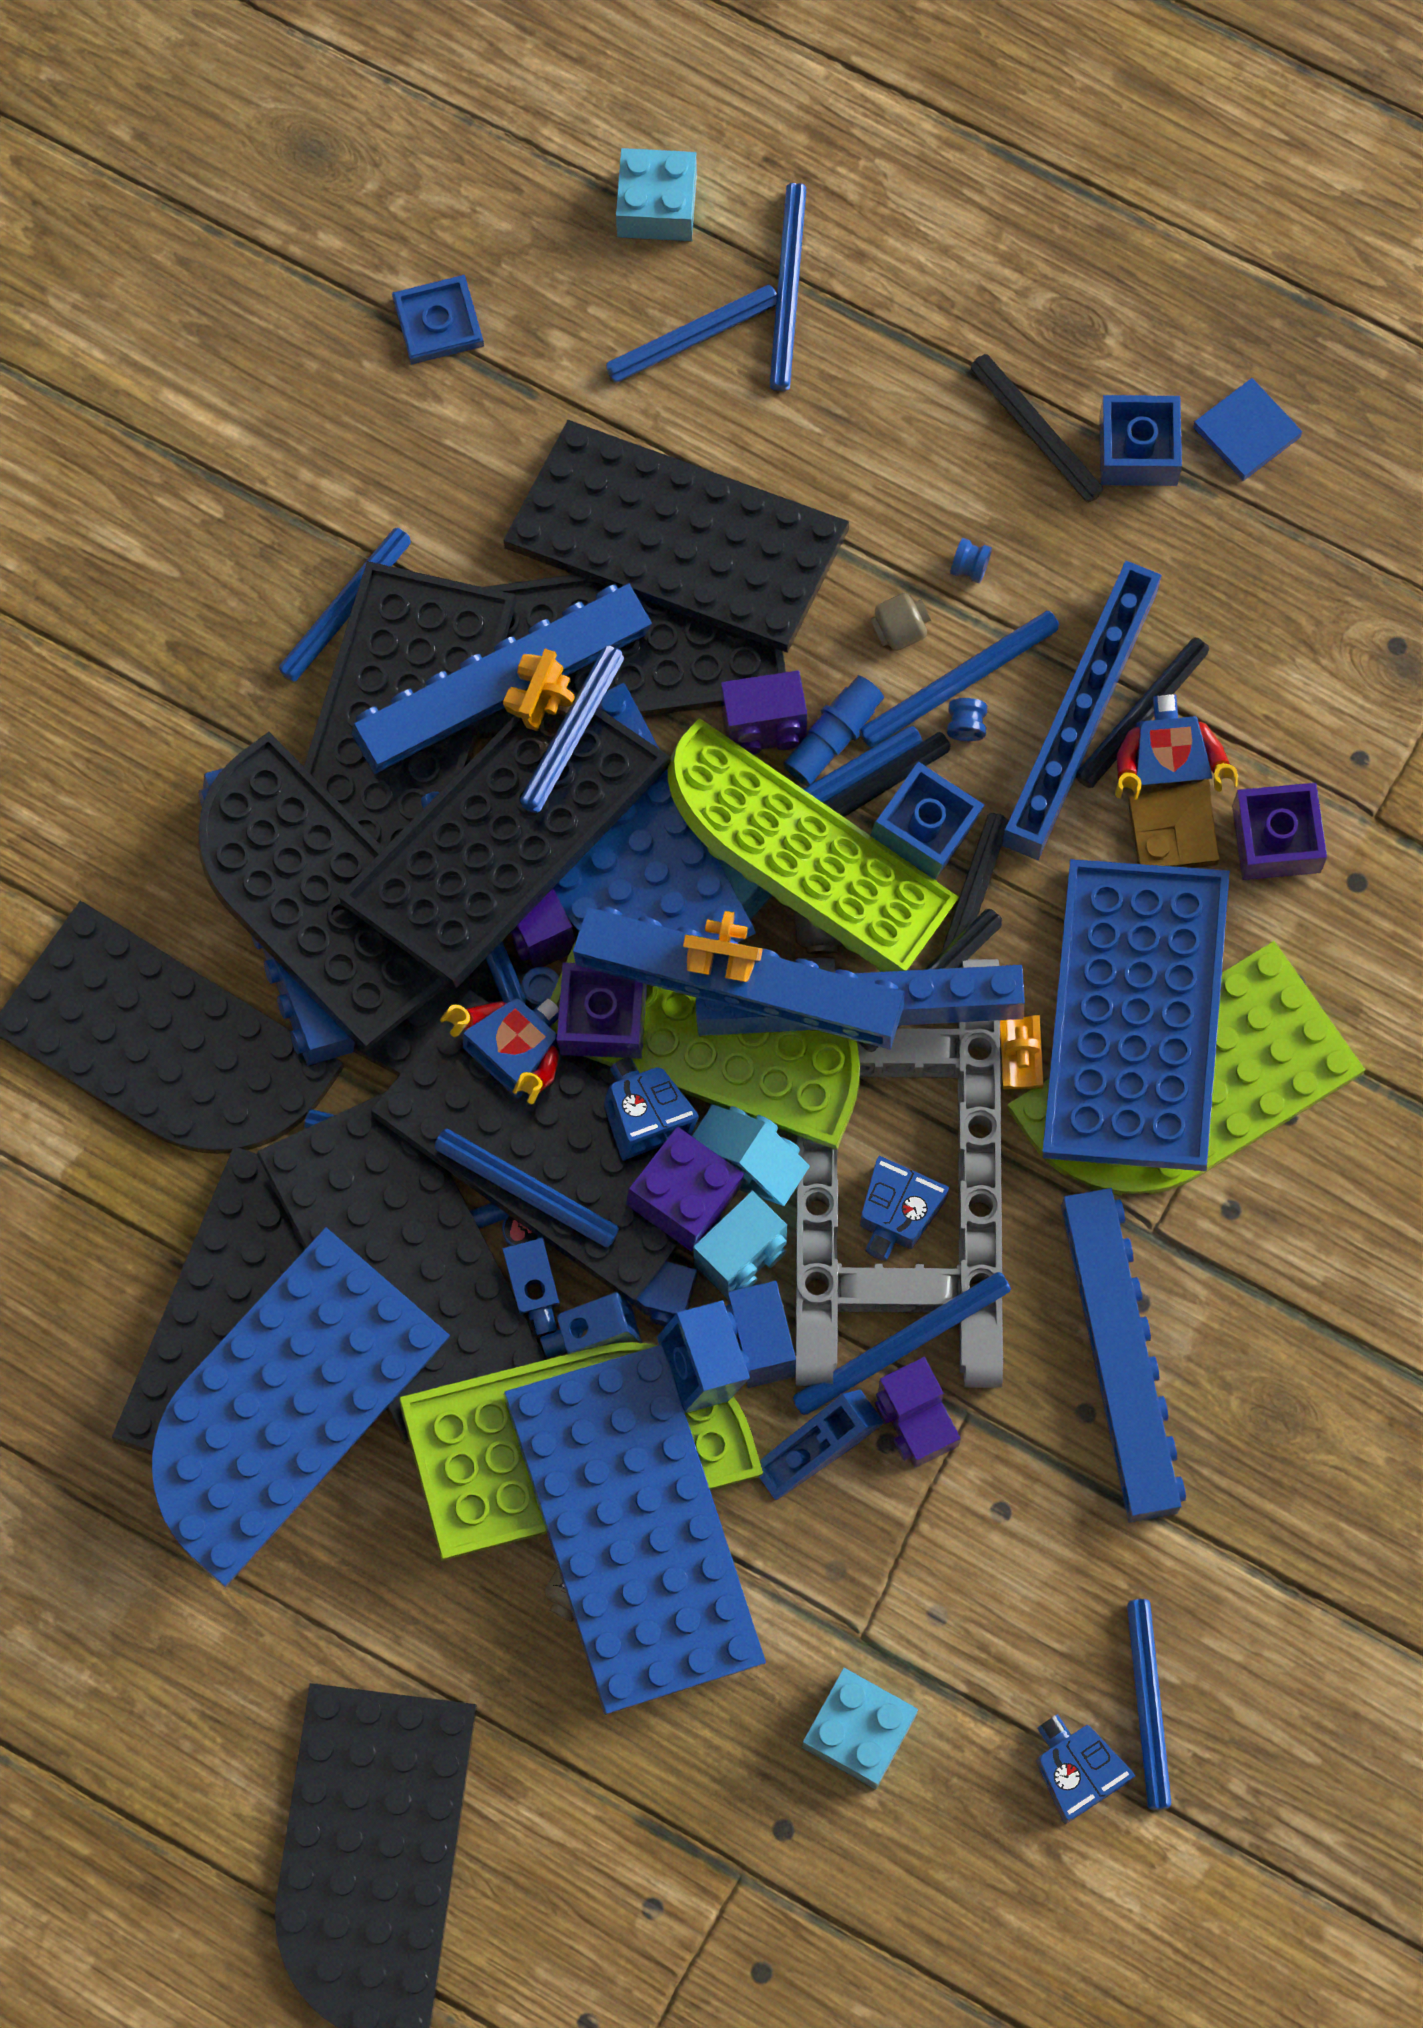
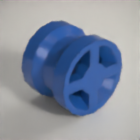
(971, 560)
(967, 719)

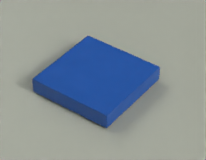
(437, 319)
(1247, 429)

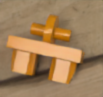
(545, 690)
(702, 949)
(1021, 1053)

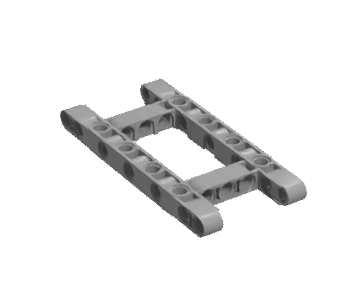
(917, 1289)

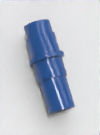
(834, 730)

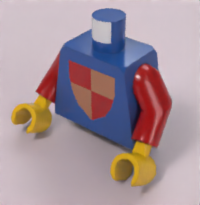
(1171, 751)
(511, 1042)

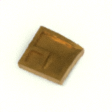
(1175, 827)

